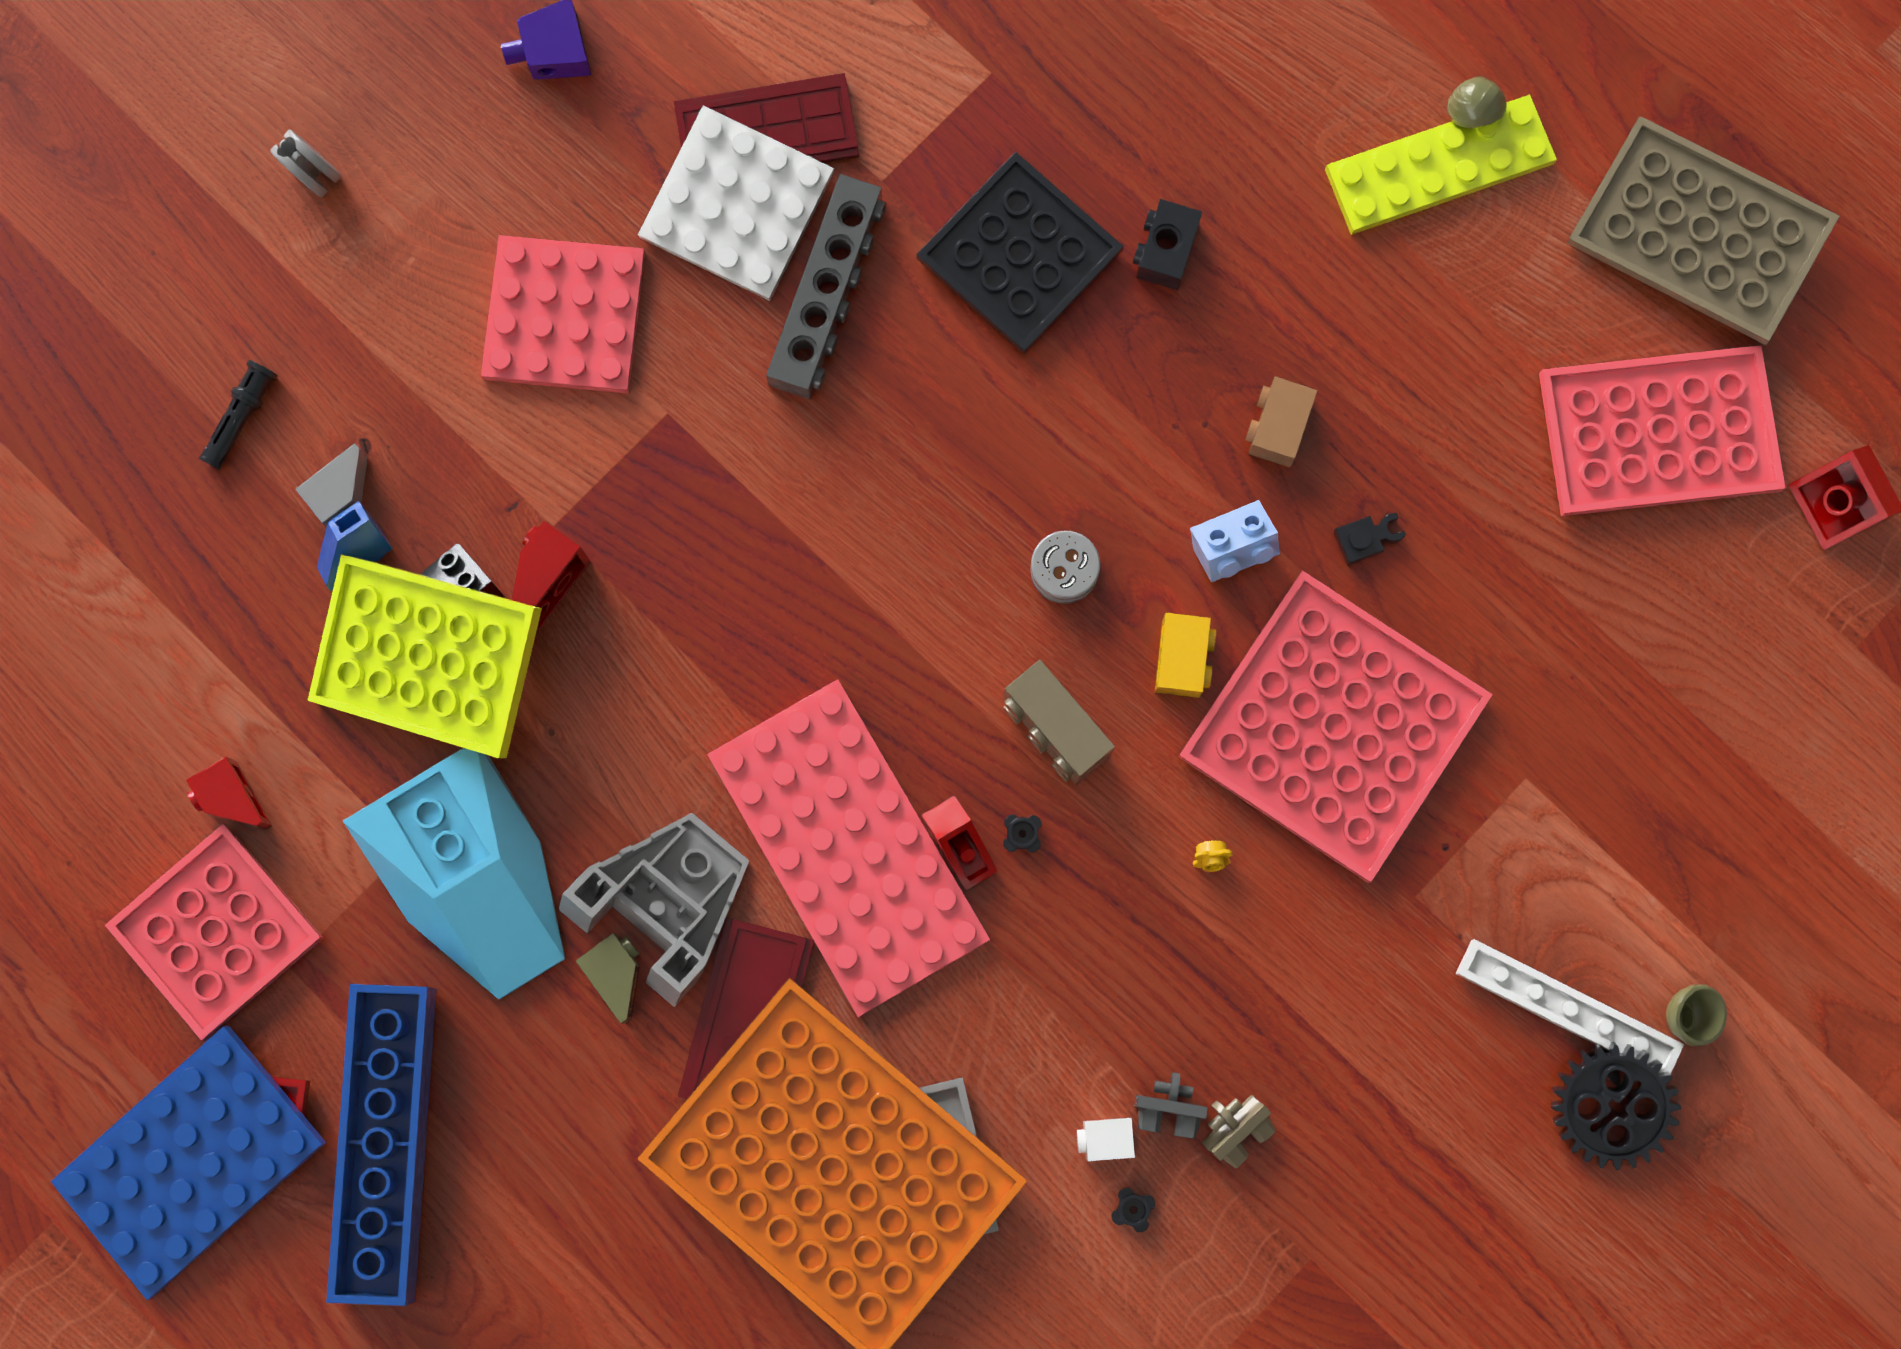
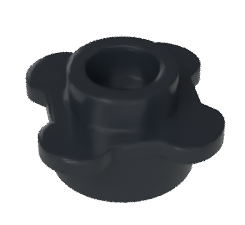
(1030, 826)
(1142, 1203)

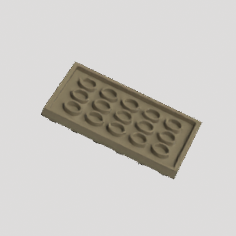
(1703, 230)

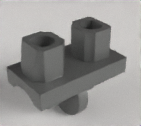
(1151, 1109)

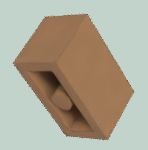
(1281, 421)

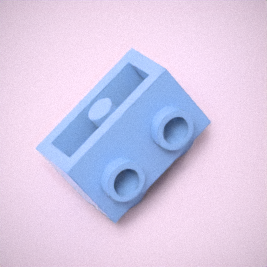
(1235, 541)

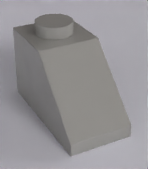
(336, 485)

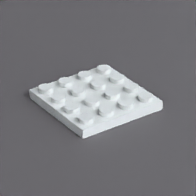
(736, 203)

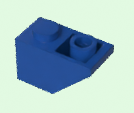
(353, 535)

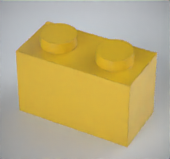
(1184, 655)

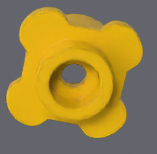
(1212, 856)

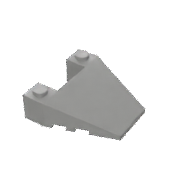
(672, 890)

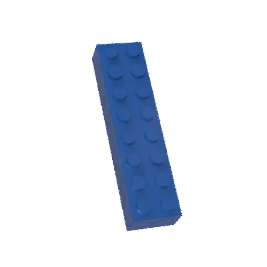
(381, 1145)

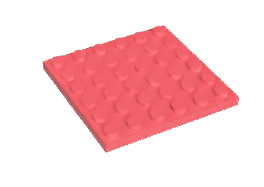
(1335, 726)

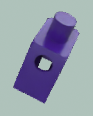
(550, 43)

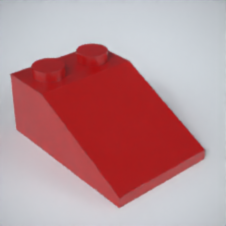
(547, 569)

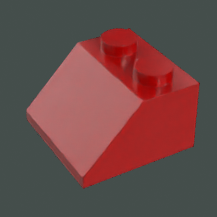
(1846, 497)

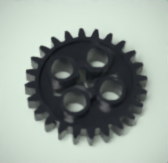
(1641, 1130)

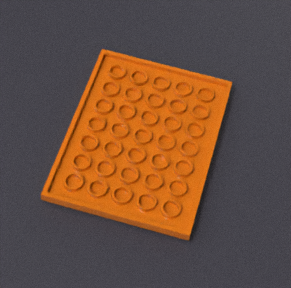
(832, 1170)

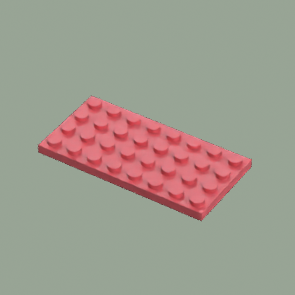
(848, 848)

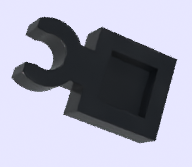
(1363, 539)

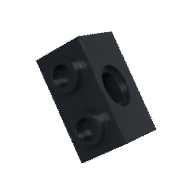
(1178, 225)

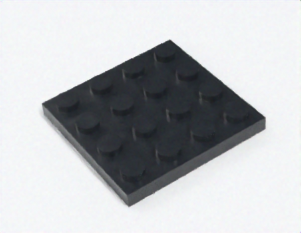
(1019, 252)

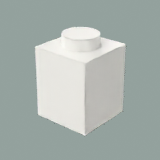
(1106, 1139)

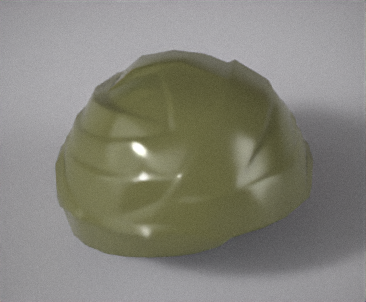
(1476, 103)
(1696, 1015)

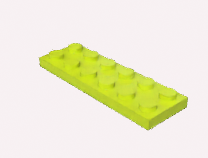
(1438, 166)

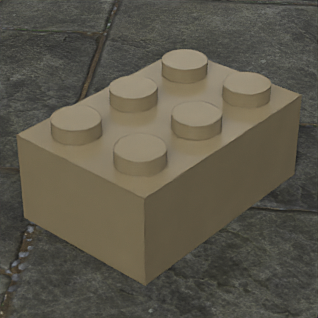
(1056, 723)

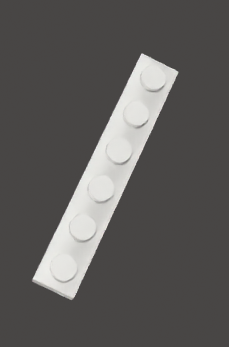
(1564, 1005)

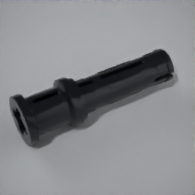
(245, 399)

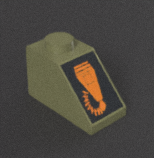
(614, 974)

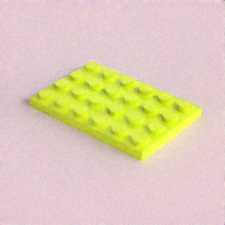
(424, 655)

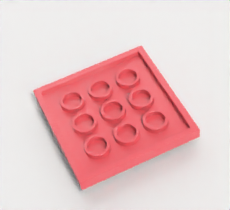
(563, 314)
(214, 932)

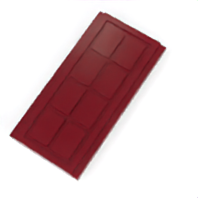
(802, 114)
(745, 977)

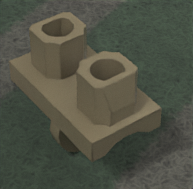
(1234, 1125)

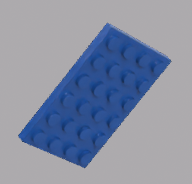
(188, 1162)

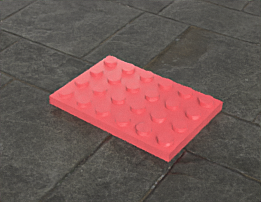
(1661, 430)

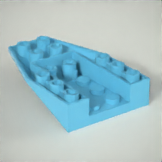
(466, 870)

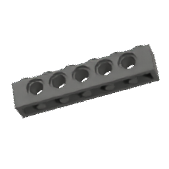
(848, 199)

